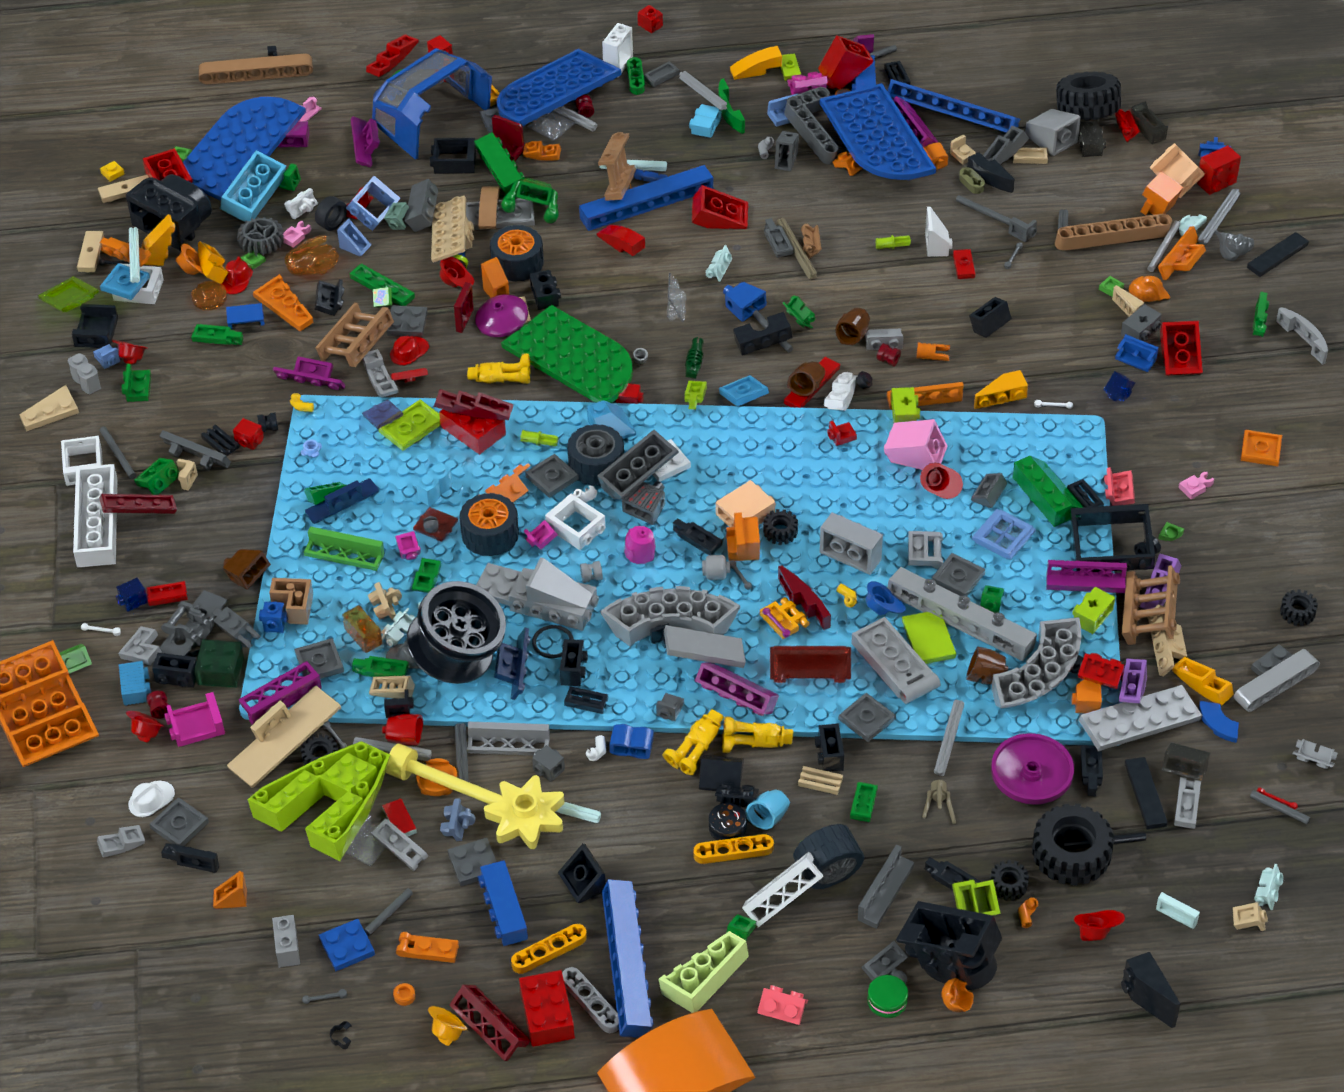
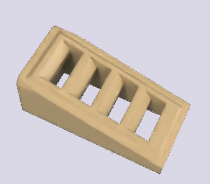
(1126, 301)
(402, 682)

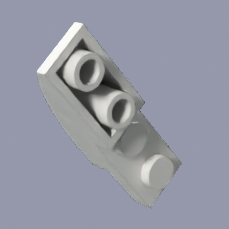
(842, 392)

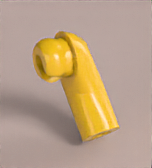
(299, 405)
(850, 595)

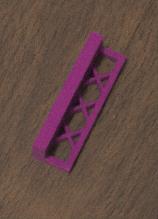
(1085, 579)
(287, 694)

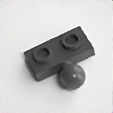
(886, 962)

